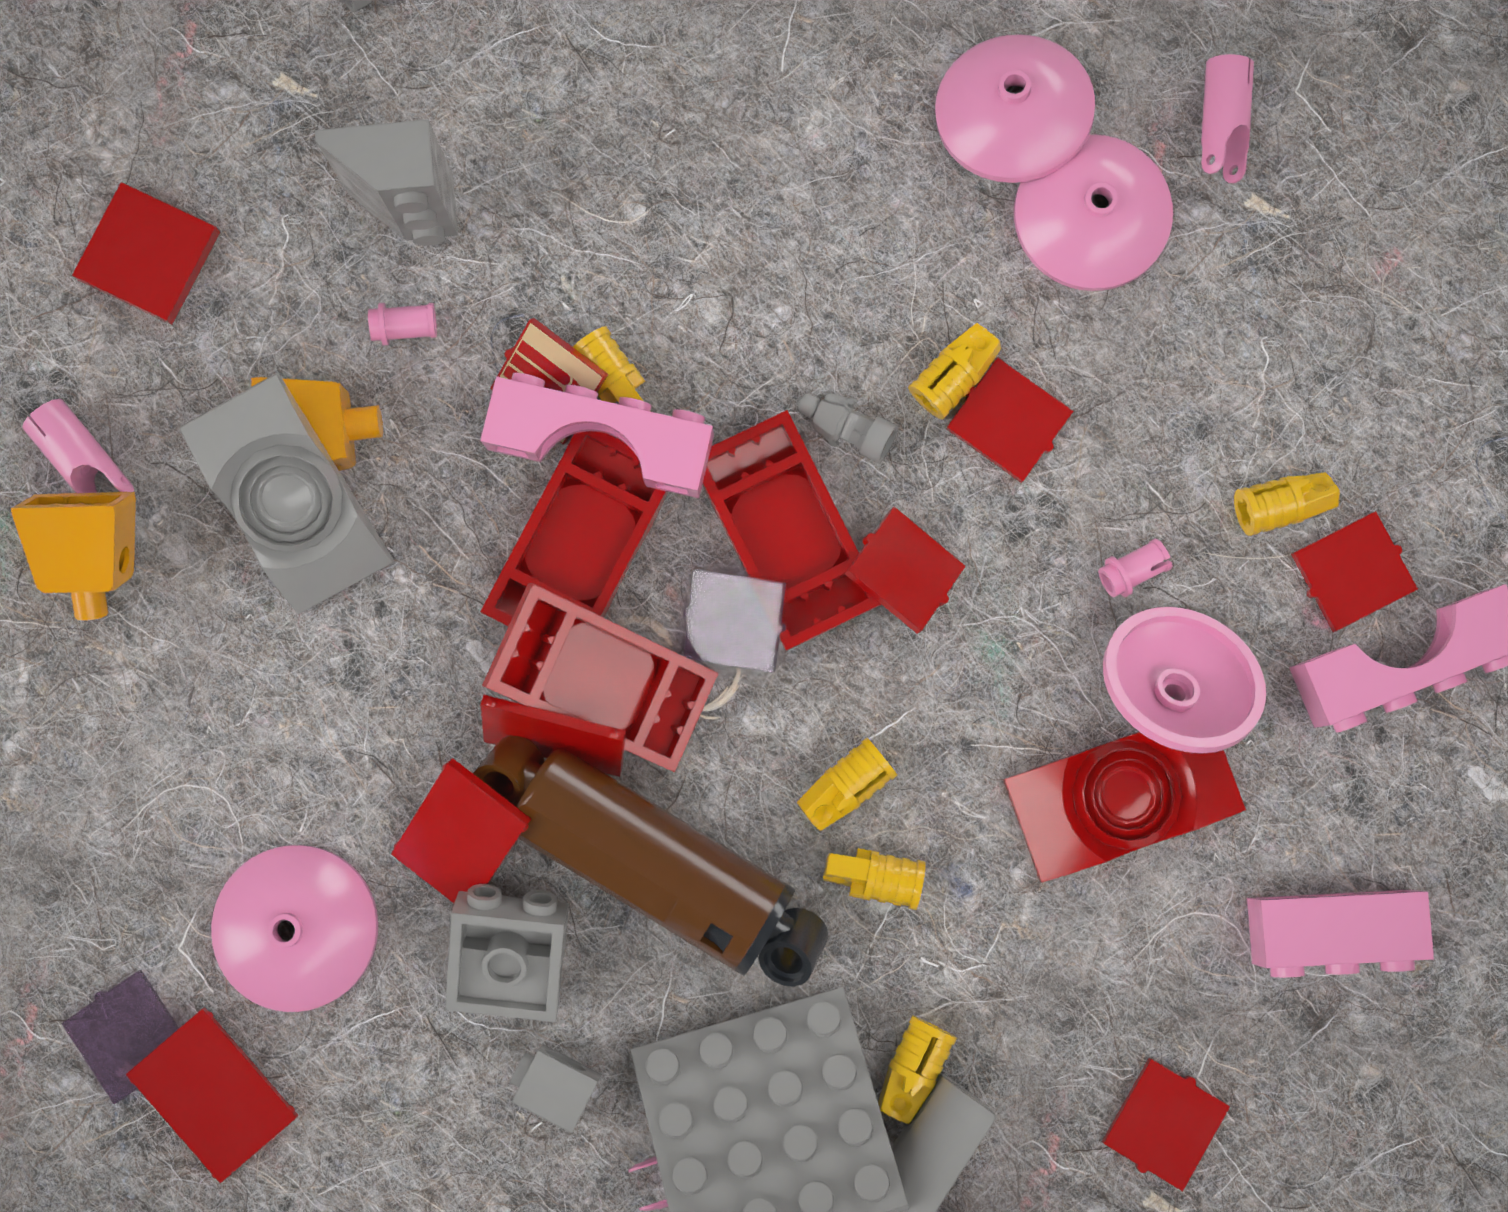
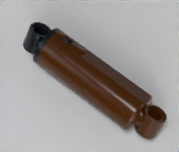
(656, 862)

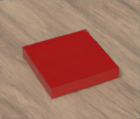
(146, 253)

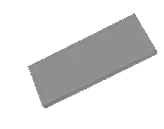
(939, 1143)

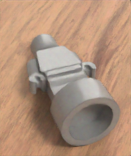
(838, 420)

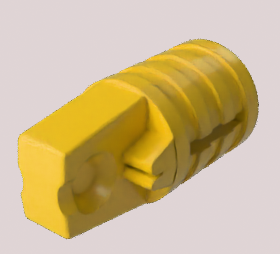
(605, 353)
(955, 371)
(1284, 502)
(846, 785)
(878, 877)
(914, 1069)

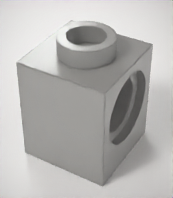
(554, 1086)

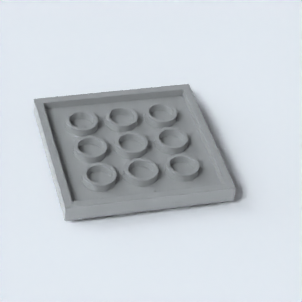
(769, 1114)

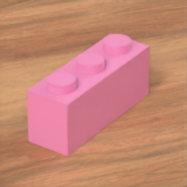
(1340, 931)

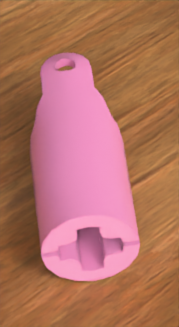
(1227, 115)
(72, 448)

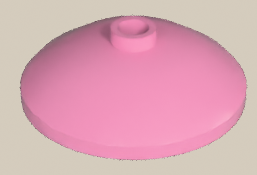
(1019, 133)
(1090, 244)
(1196, 662)
(331, 920)

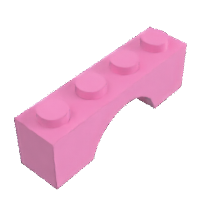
(531, 419)
(1348, 682)

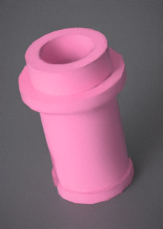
(401, 322)
(1124, 573)

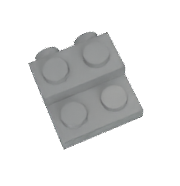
(506, 953)

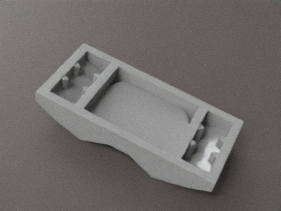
(285, 494)

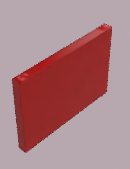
(590, 741)
(460, 832)
(212, 1095)

